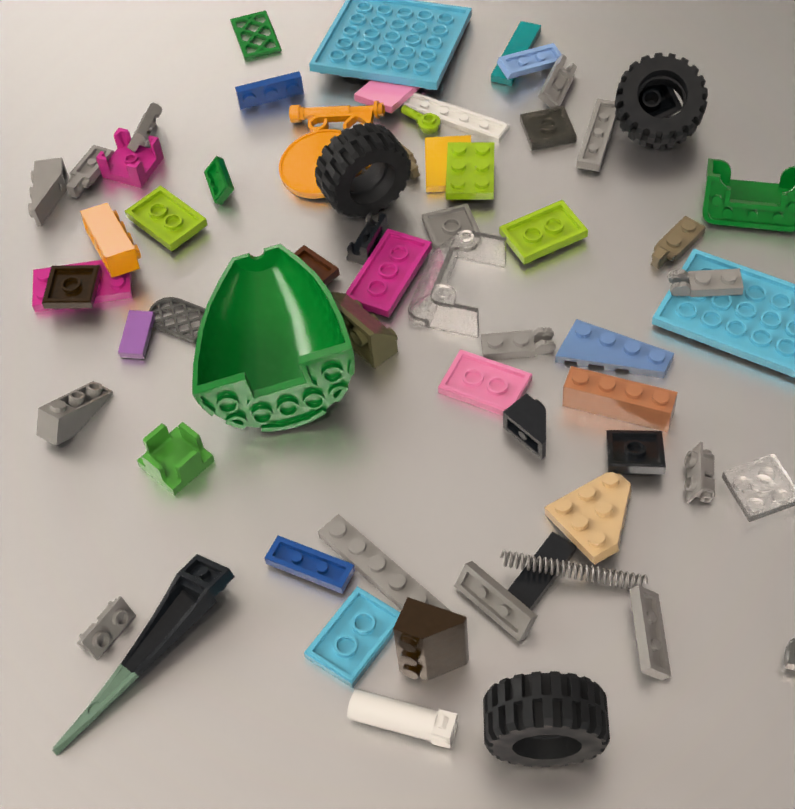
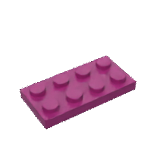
(389, 271)
(108, 288)

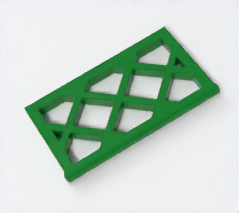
(261, 50)

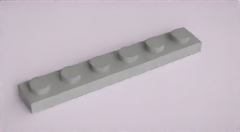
(374, 564)

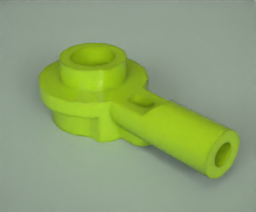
(428, 123)

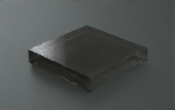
(548, 128)

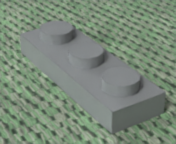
(495, 601)
(650, 633)

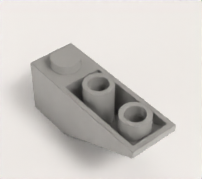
(48, 187)
(70, 413)

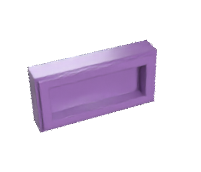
(136, 334)

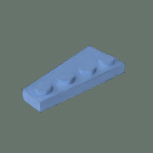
(605, 348)

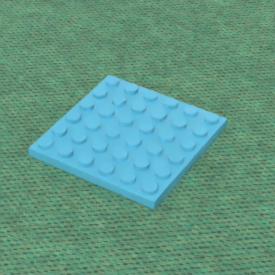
(392, 41)

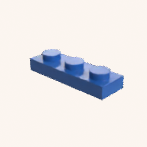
(269, 90)
(310, 564)

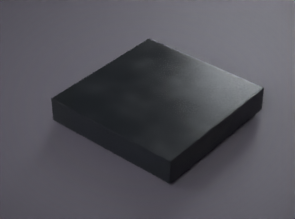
(635, 452)

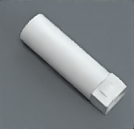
(403, 717)

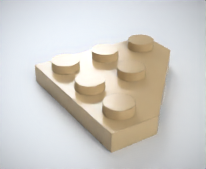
(594, 515)

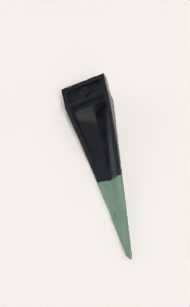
(184, 603)

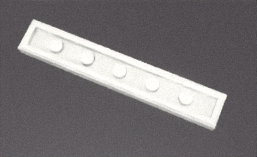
(459, 118)

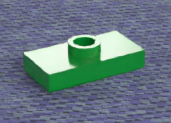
(219, 180)

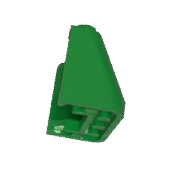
(748, 202)

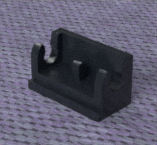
(368, 239)

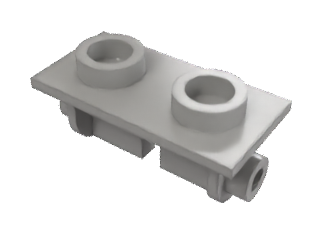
(698, 464)
(107, 629)

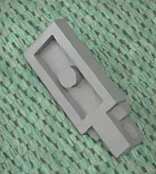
(86, 171)

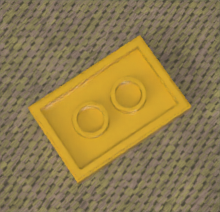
(437, 160)

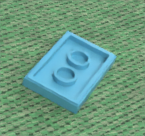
(353, 637)

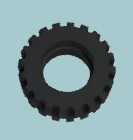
(666, 72)
(348, 156)
(545, 719)

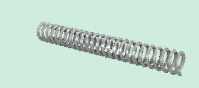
(570, 568)

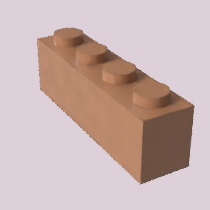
(619, 399)

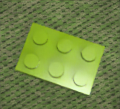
(470, 171)
(166, 218)
(543, 231)

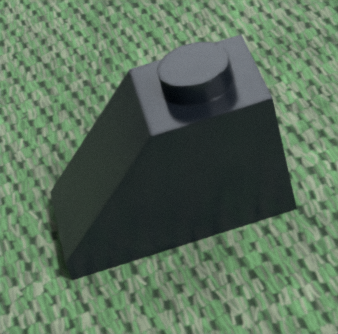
(527, 424)

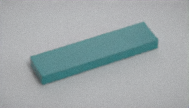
(522, 39)

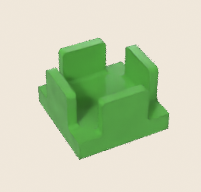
(174, 456)

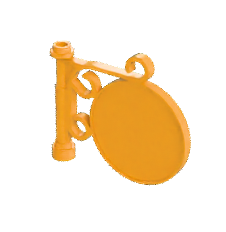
(300, 158)

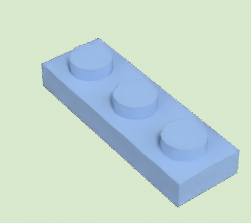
(529, 61)

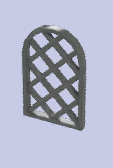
(193, 339)

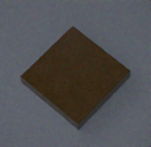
(71, 286)

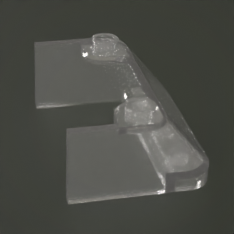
(434, 300)

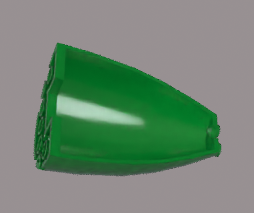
(271, 345)

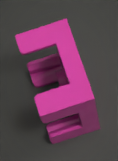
(130, 166)

